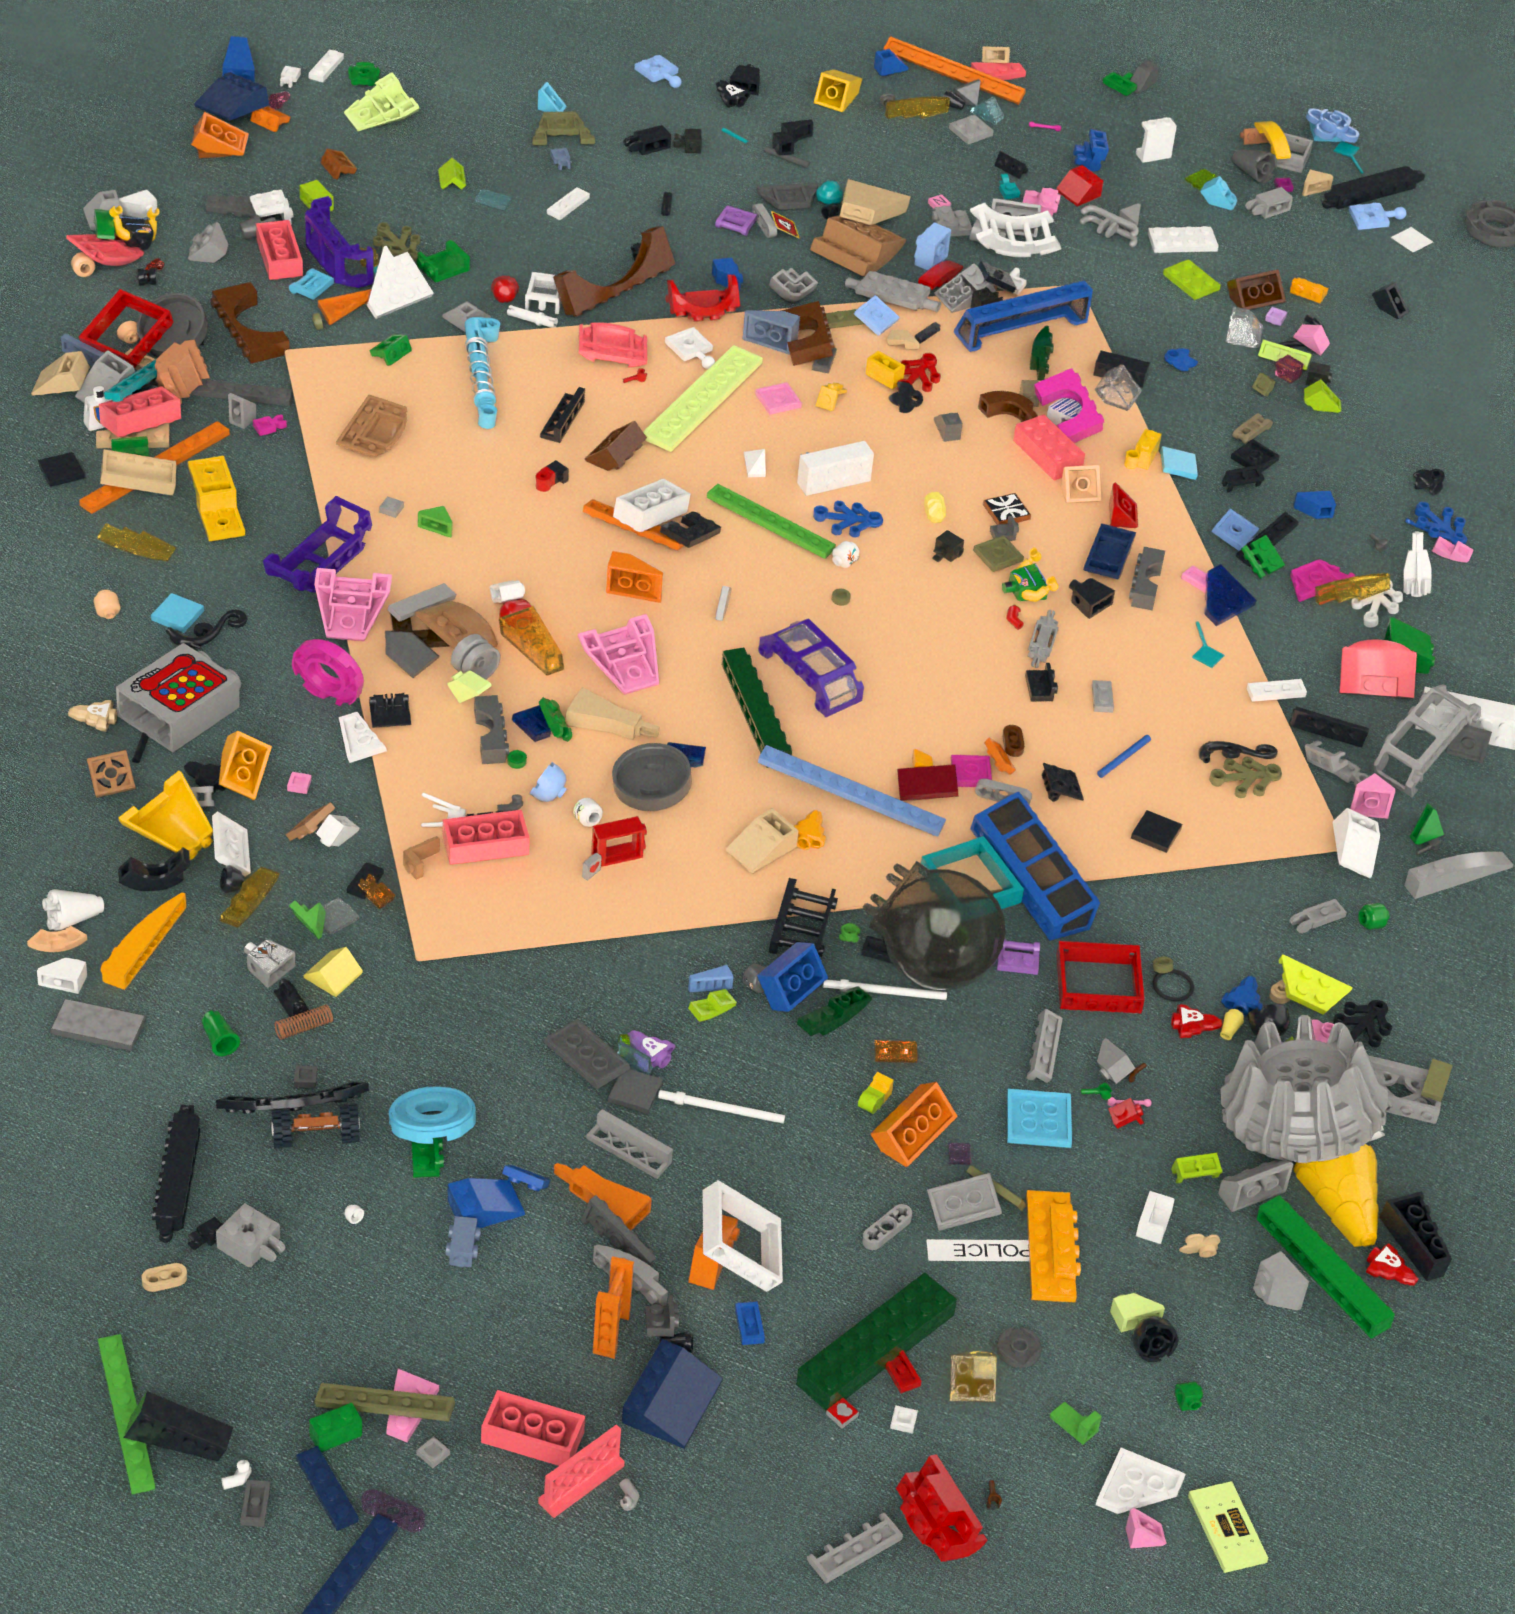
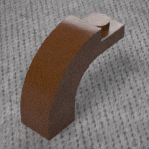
(1008, 403)

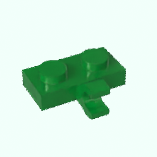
(1120, 83)

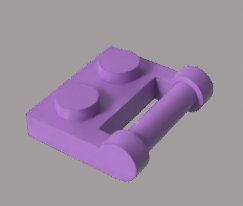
(736, 216)
(1019, 961)

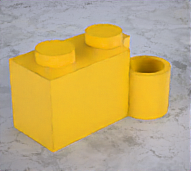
(1144, 452)

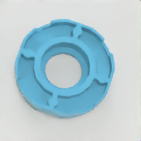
(455, 1120)

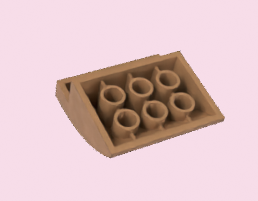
(857, 245)

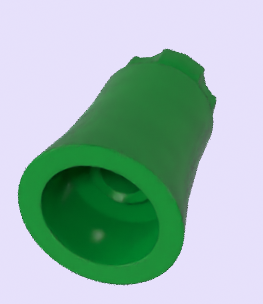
(221, 1036)

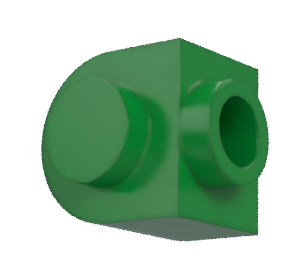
(1189, 1395)

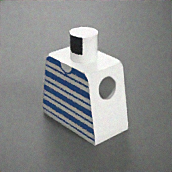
(1063, 410)

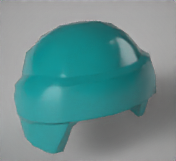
(830, 192)

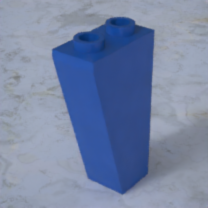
(239, 59)

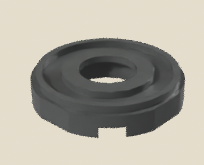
(1491, 211)

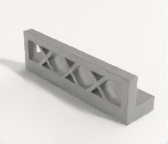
(634, 1142)

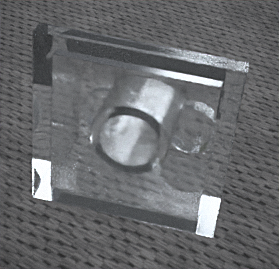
(1118, 388)

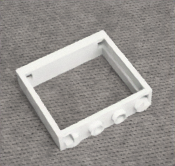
(719, 1197)

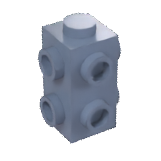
(462, 1245)

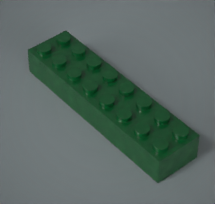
(875, 1340)

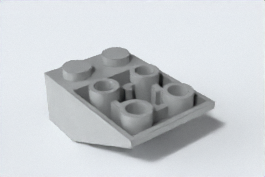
(958, 292)
(106, 373)

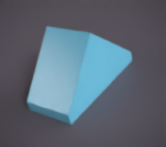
(549, 100)

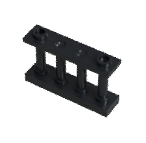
(787, 908)

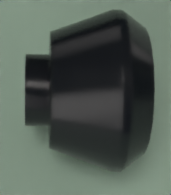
(231, 879)

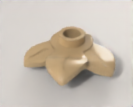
(1203, 1245)

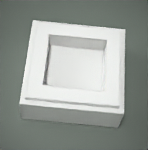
(904, 1419)

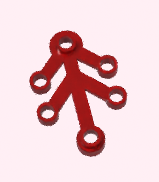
(928, 361)

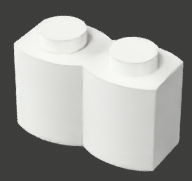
(507, 591)

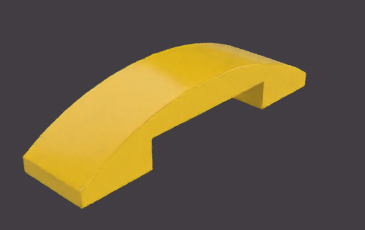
(1276, 137)

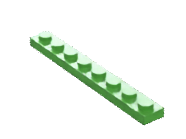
(771, 521)
(123, 1405)

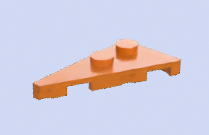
(339, 306)

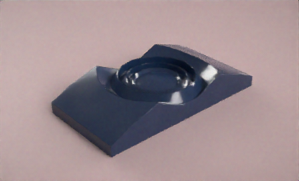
(1109, 551)

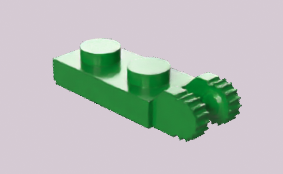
(555, 719)

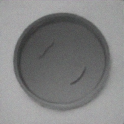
(188, 324)
(652, 777)

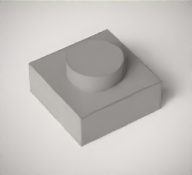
(391, 507)

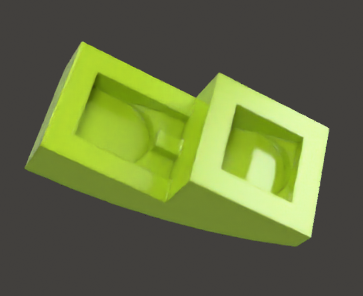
(714, 1005)

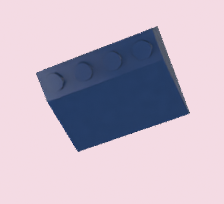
(233, 97)
(671, 1395)

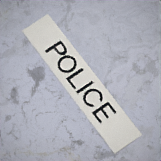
(978, 1250)

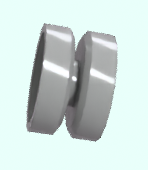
(475, 655)

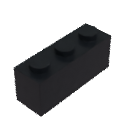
(1137, 368)

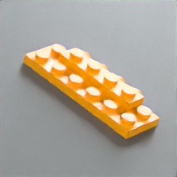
(1052, 1246)

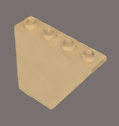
(871, 204)

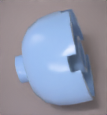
(550, 784)

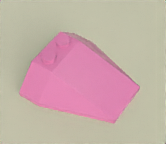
(350, 604)
(625, 654)

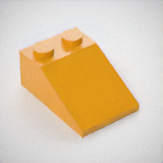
(243, 764)

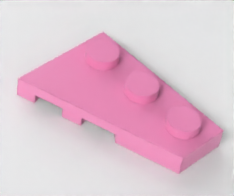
(401, 1426)

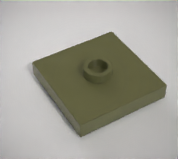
(998, 553)

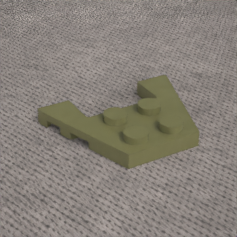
(561, 124)

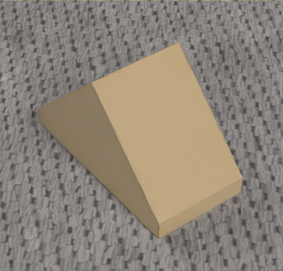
(995, 54)
(1317, 182)

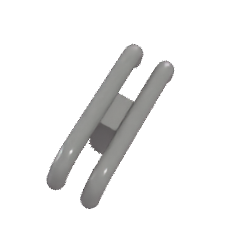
(1110, 223)

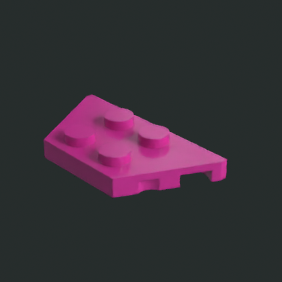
(1313, 575)

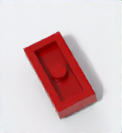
(903, 1373)

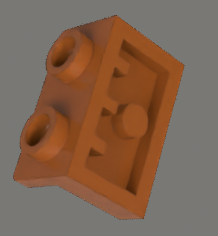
(336, 163)

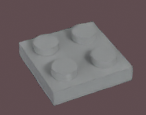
(971, 129)

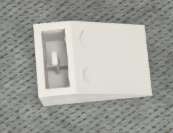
(1356, 841)

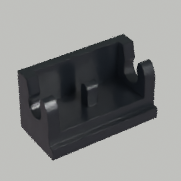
(1242, 477)

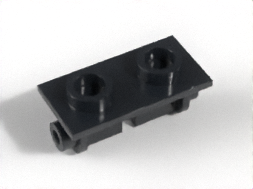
(1010, 165)
(290, 999)

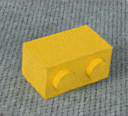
(884, 369)

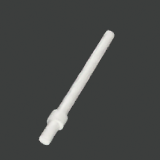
(844, 985)
(680, 1098)

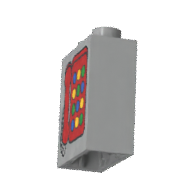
(178, 697)

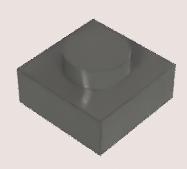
(305, 1076)

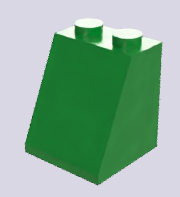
(1414, 640)

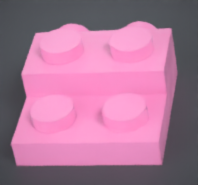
(1047, 198)

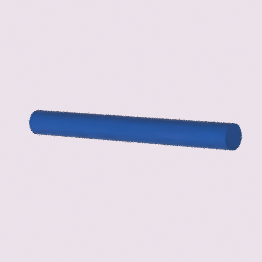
(1123, 756)

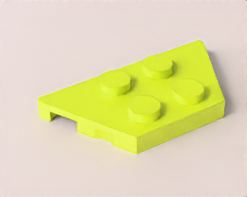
(1311, 986)

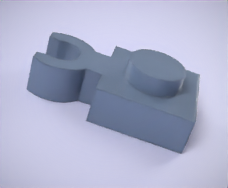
(560, 157)

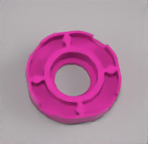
(319, 683)

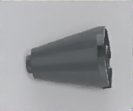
(1256, 164)

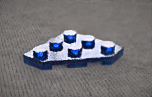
(1225, 596)

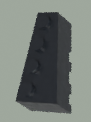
(1417, 1234)
(177, 1428)

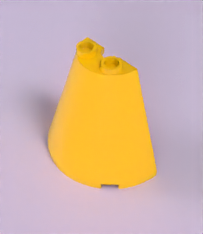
(172, 818)

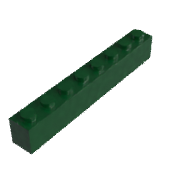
(753, 700)

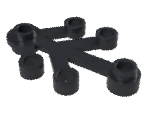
(1375, 1010)

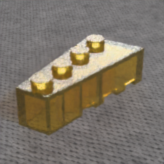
(531, 637)

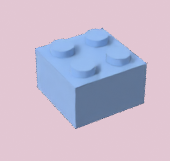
(932, 246)

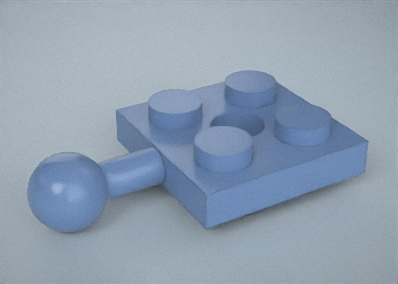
(1231, 521)

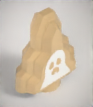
(96, 715)

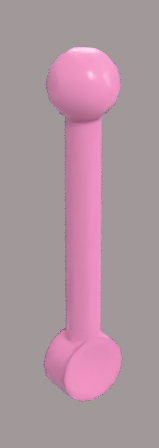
(1112, 1102)

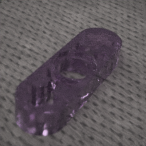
(389, 1501)

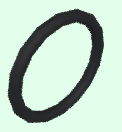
(1169, 997)

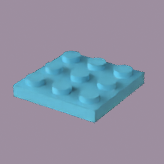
(1039, 1118)

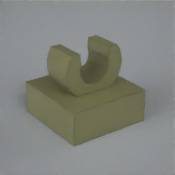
(1263, 384)

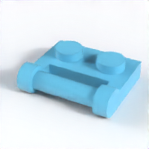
(312, 284)

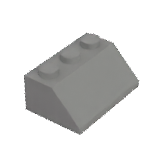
(1014, 208)
(1255, 1184)

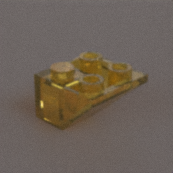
(973, 1377)

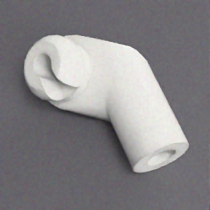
(240, 1476)

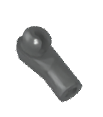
(516, 804)

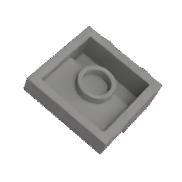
(954, 220)

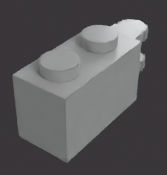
(1270, 203)

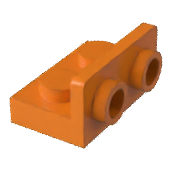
(269, 118)

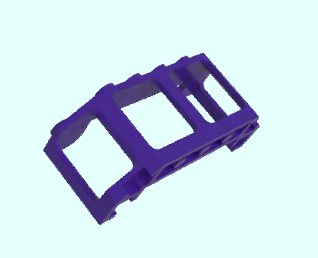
(325, 232)
(337, 560)

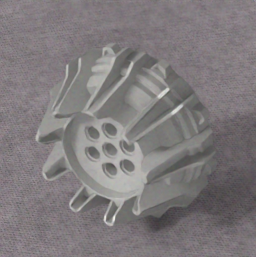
(1304, 1095)

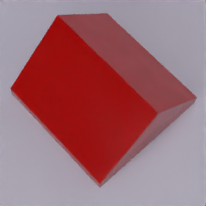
(1122, 509)

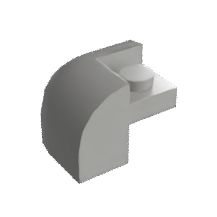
(791, 285)

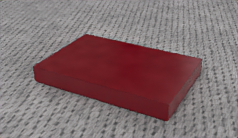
(927, 782)

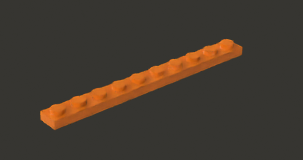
(955, 70)
(178, 453)

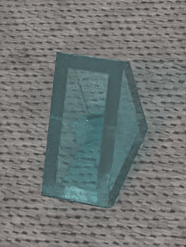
(989, 110)

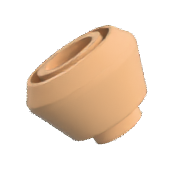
(128, 332)

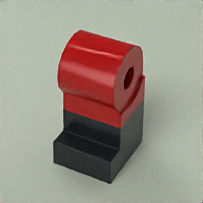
(551, 475)

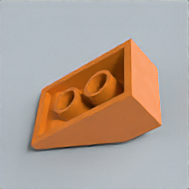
(218, 136)
(633, 578)

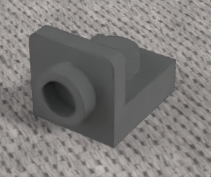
(1008, 530)

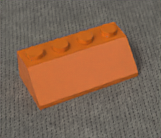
(914, 1124)

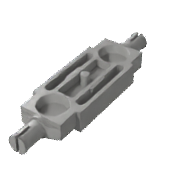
(1038, 650)

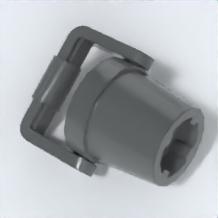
(248, 227)

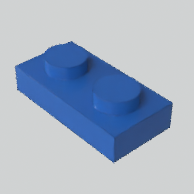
(533, 1180)
(749, 1323)

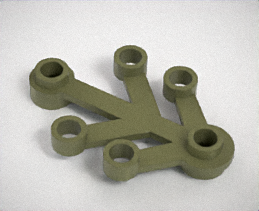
(383, 230)
(1269, 773)

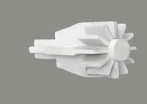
(1417, 568)

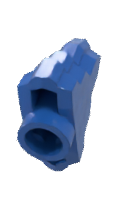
(1243, 997)

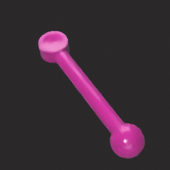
(1057, 127)

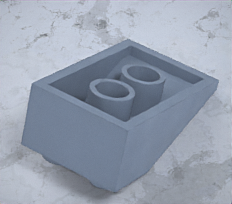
(771, 329)

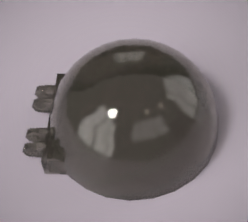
(939, 926)

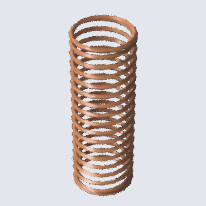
(281, 1029)

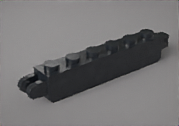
(1372, 187)
(177, 1174)

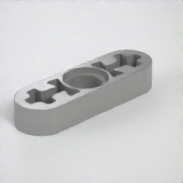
(764, 220)
(998, 786)
(885, 1235)

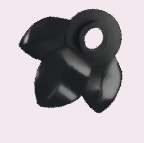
(904, 397)
(1429, 479)

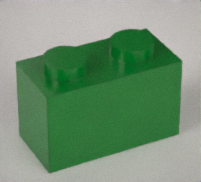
(335, 1427)

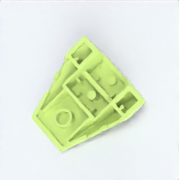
(381, 105)

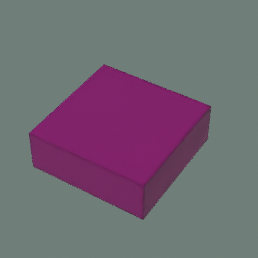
(1285, 183)

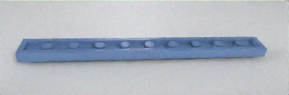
(851, 790)

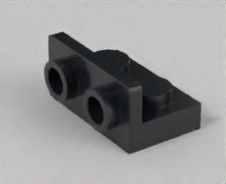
(1041, 684)

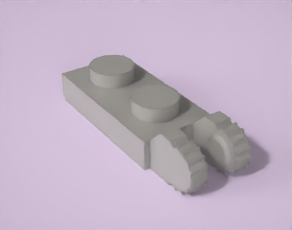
(1318, 915)

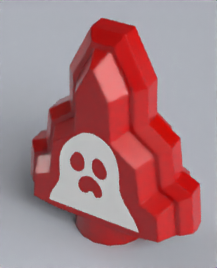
(1193, 1022)
(1390, 1265)

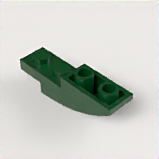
(1041, 352)
(836, 1013)

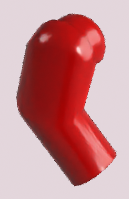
(1012, 616)

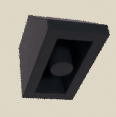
(1390, 301)

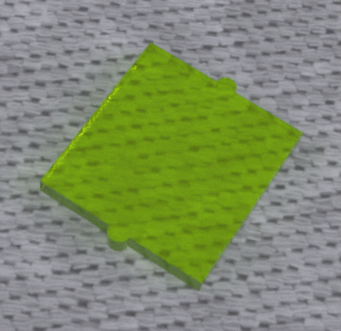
(1200, 178)

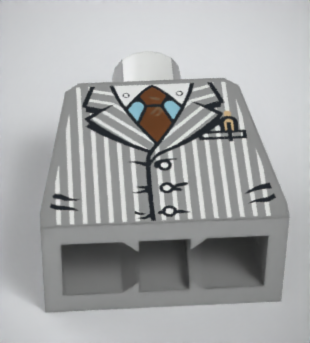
(269, 961)

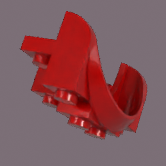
(703, 303)
(934, 1504)

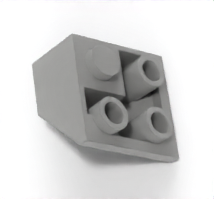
(102, 200)
(208, 245)
(461, 313)

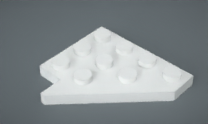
(396, 284)

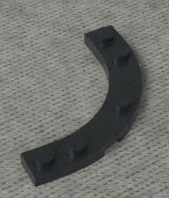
(293, 1102)

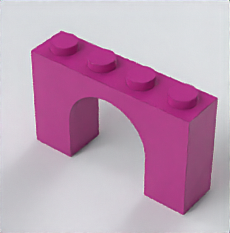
(1068, 385)

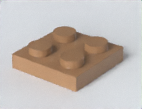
(310, 822)

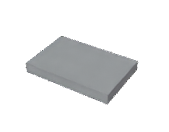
(964, 1201)

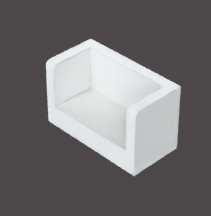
(1155, 1217)

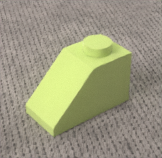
(467, 685)
(1132, 1308)

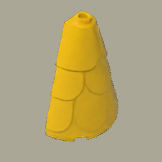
(1346, 1192)

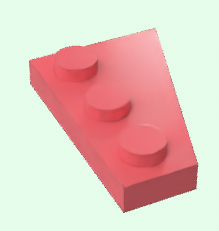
(1000, 70)

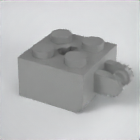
(249, 1236)

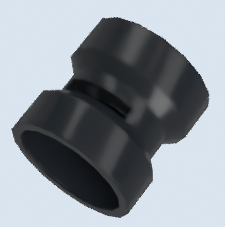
(142, 276)

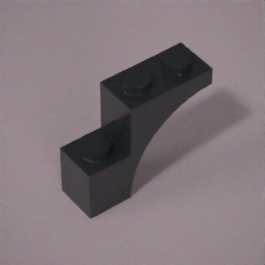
(791, 133)

